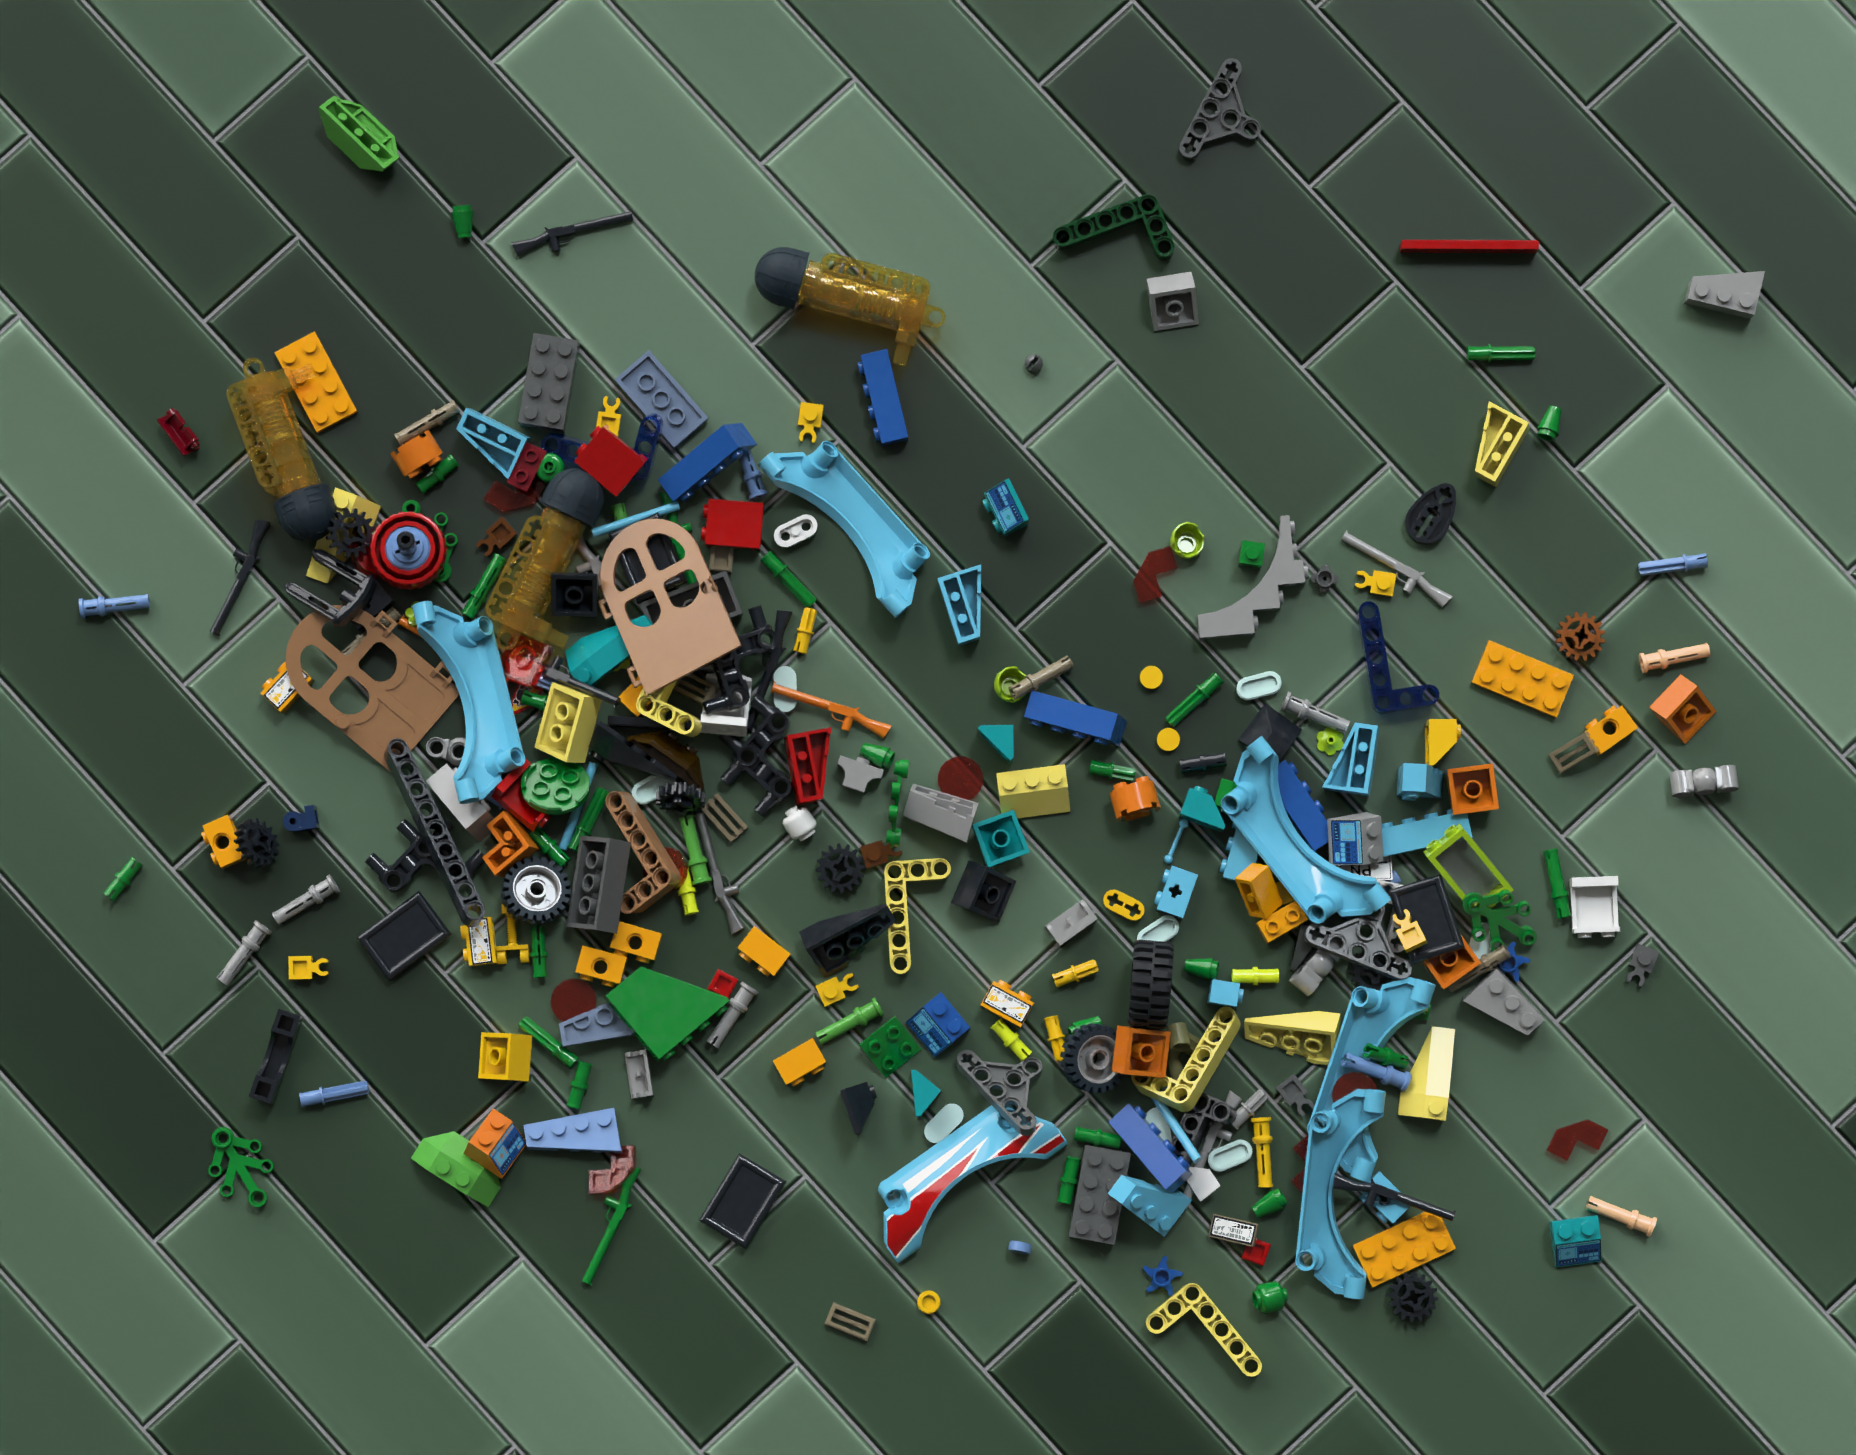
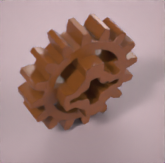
(1570, 634)

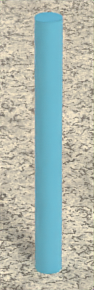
(613, 526)
(574, 816)
(1178, 1131)

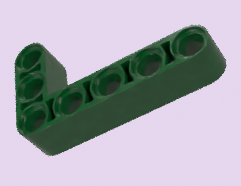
(1118, 223)

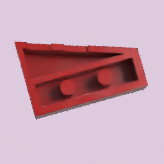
(807, 763)

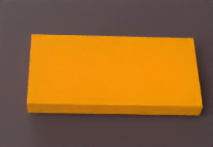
(323, 395)
(1522, 679)
(1403, 1247)

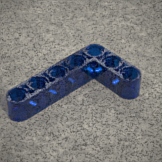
(644, 434)
(1383, 669)

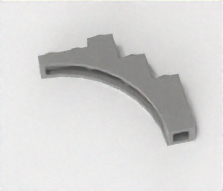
(1284, 571)

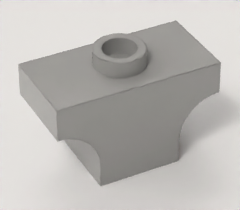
(859, 773)

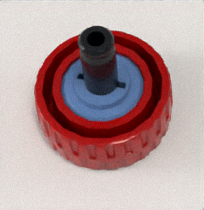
(408, 550)

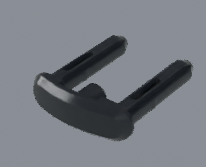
(354, 602)

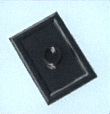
(663, 557)
(1432, 910)
(404, 936)
(742, 1201)

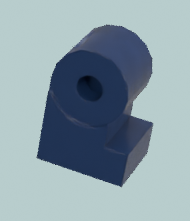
(301, 822)

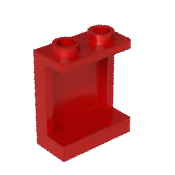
(609, 460)
(733, 524)
(510, 796)

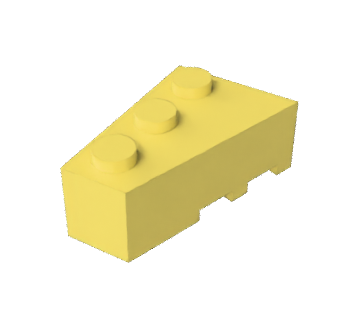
(1499, 443)

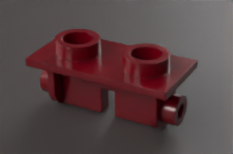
(182, 437)
(526, 467)

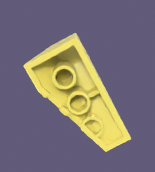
(342, 501)
(1430, 1078)

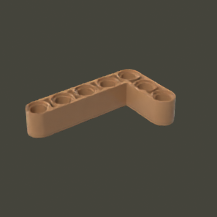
(644, 852)

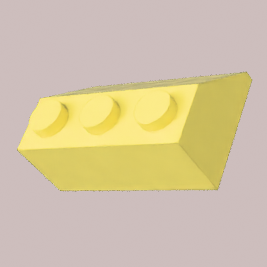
(567, 723)
(1034, 791)

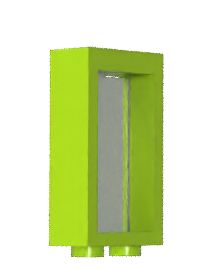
(1465, 865)

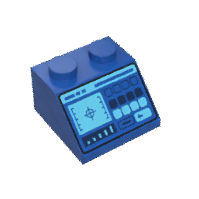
(937, 1024)

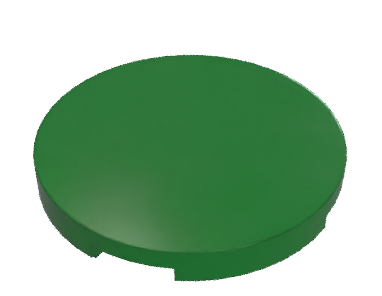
(555, 786)

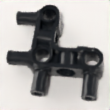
(728, 670)
(759, 768)
(413, 859)

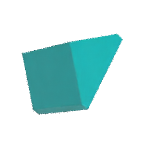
(1000, 738)
(1000, 838)
(924, 1092)

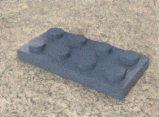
(659, 393)

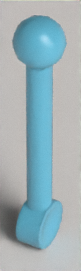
(1183, 824)

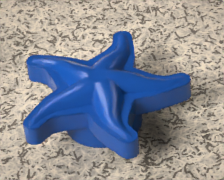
(1511, 964)
(1162, 1276)

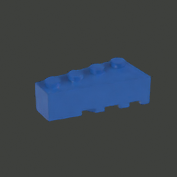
(707, 461)
(1075, 718)

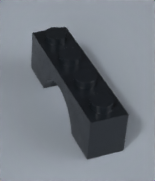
(277, 1056)

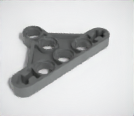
(1215, 124)
(1372, 946)
(998, 1079)

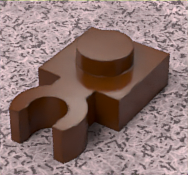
(499, 534)
(876, 854)

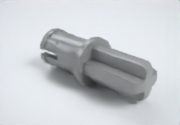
(1249, 1107)

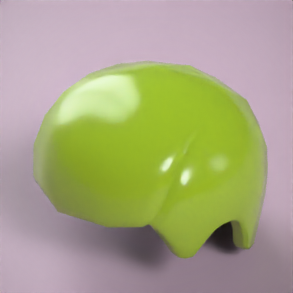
(1187, 540)
(1005, 679)

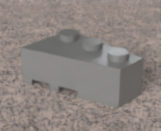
(1726, 293)
(941, 811)
(472, 815)
(1505, 1002)

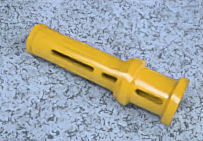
(1262, 1135)

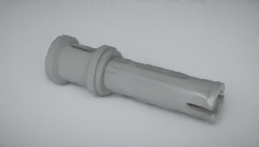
(1305, 710)
(317, 897)
(249, 944)
(738, 1005)

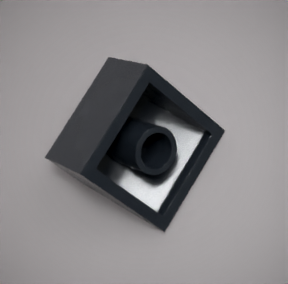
(983, 891)

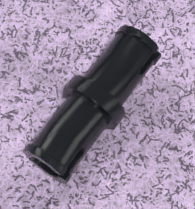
(1203, 762)

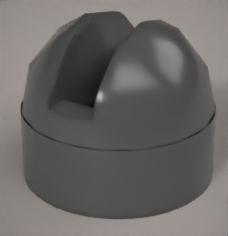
(1038, 365)

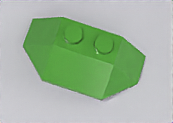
(358, 134)
(445, 1159)

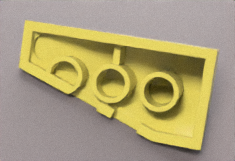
(1299, 1033)

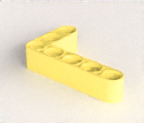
(661, 707)
(901, 906)
(1194, 1066)
(1210, 1323)

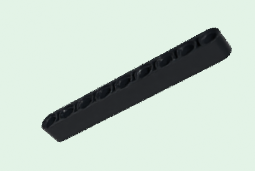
(434, 843)

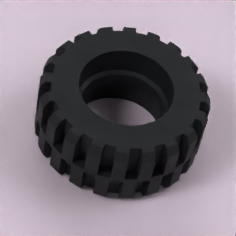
(1150, 984)

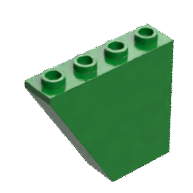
(663, 1010)

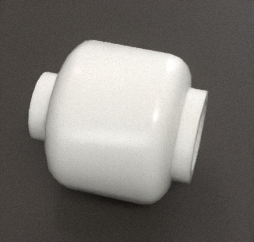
(799, 823)

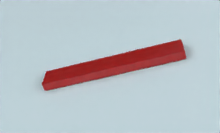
(1469, 246)

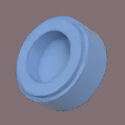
(1020, 1247)

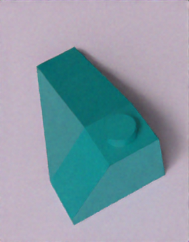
(599, 653)

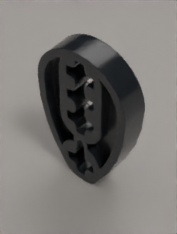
(1440, 523)

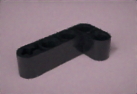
(1204, 1118)

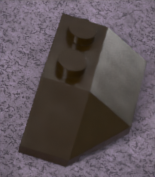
(672, 755)

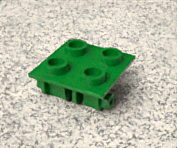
(890, 1046)

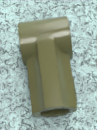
(1181, 1039)

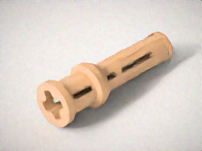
(1663, 658)
(1632, 1219)

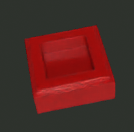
(723, 983)
(1257, 1253)

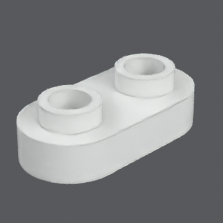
(795, 530)

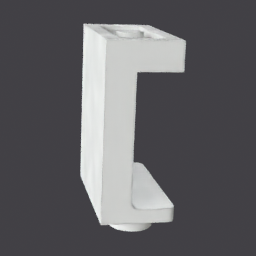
(726, 721)
(1594, 906)

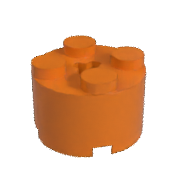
(417, 454)
(1134, 799)

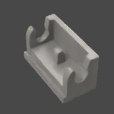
(1071, 922)
(639, 1074)

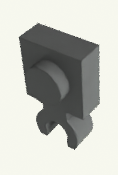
(1643, 961)
(1293, 1091)

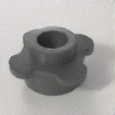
(1331, 578)

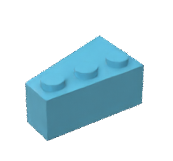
(493, 439)
(963, 603)
(1356, 762)
(1419, 781)
(1150, 1202)

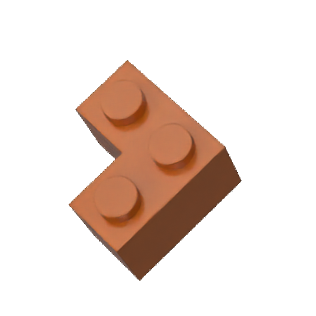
(513, 844)

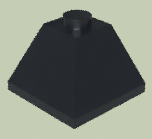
(574, 594)
(1274, 728)
(859, 1104)

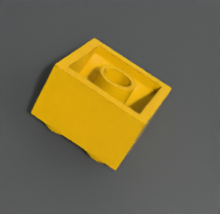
(1440, 738)
(505, 1056)

